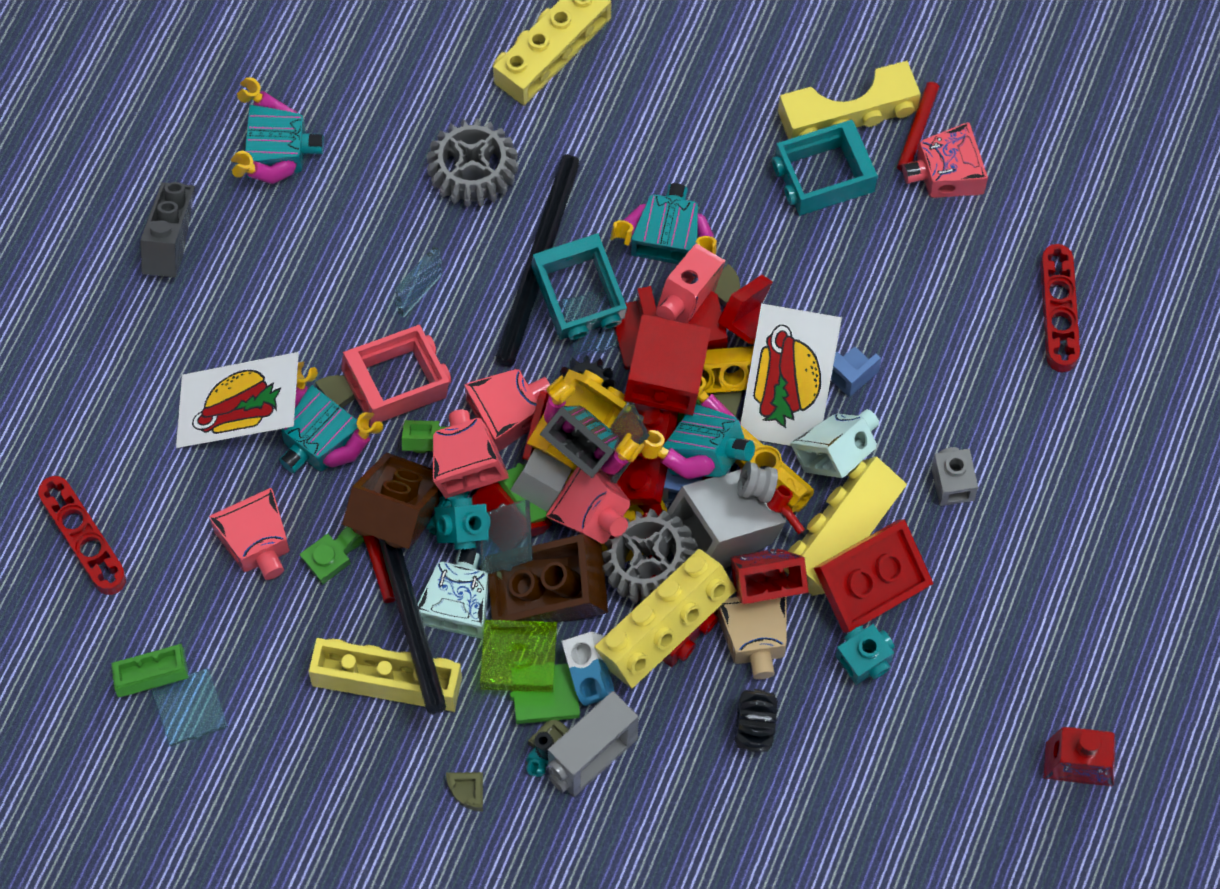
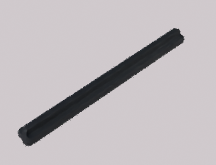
(543, 241)
(413, 628)

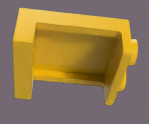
(590, 394)

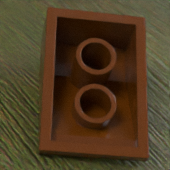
(392, 501)
(556, 586)

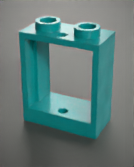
(839, 135)
(569, 255)

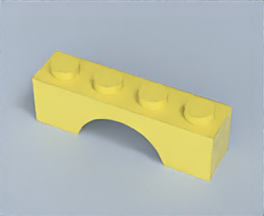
(890, 96)

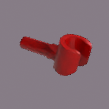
(779, 504)

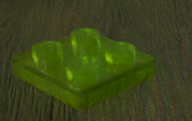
(518, 656)

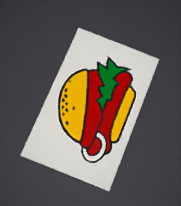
(789, 373)
(237, 400)

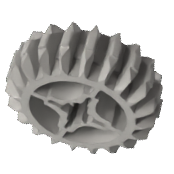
(472, 173)
(661, 534)

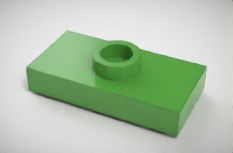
(149, 670)

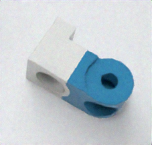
(587, 668)

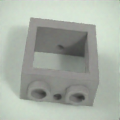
(592, 744)

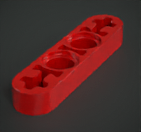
(1060, 307)
(84, 533)

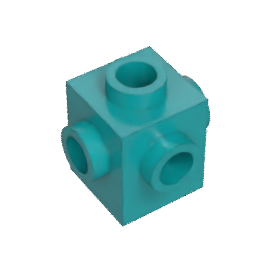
(462, 523)
(860, 664)

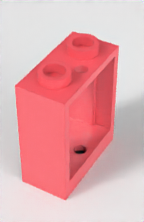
(367, 395)

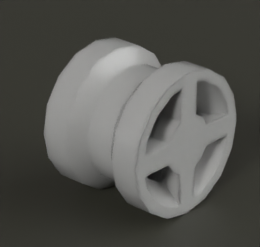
(757, 482)

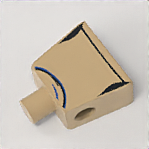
(755, 632)

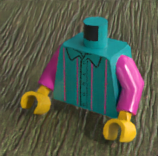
(274, 138)
(665, 227)
(323, 430)
(701, 442)

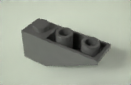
(167, 230)

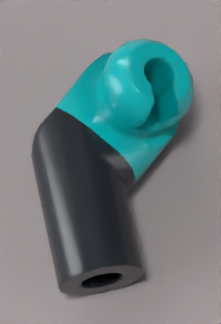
(538, 757)

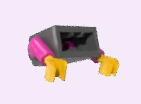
(584, 436)

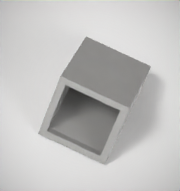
(723, 520)

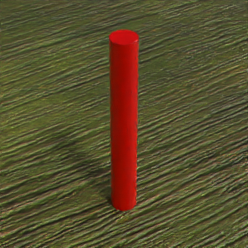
(919, 124)
(379, 567)

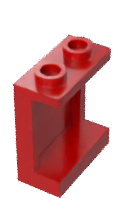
(667, 364)

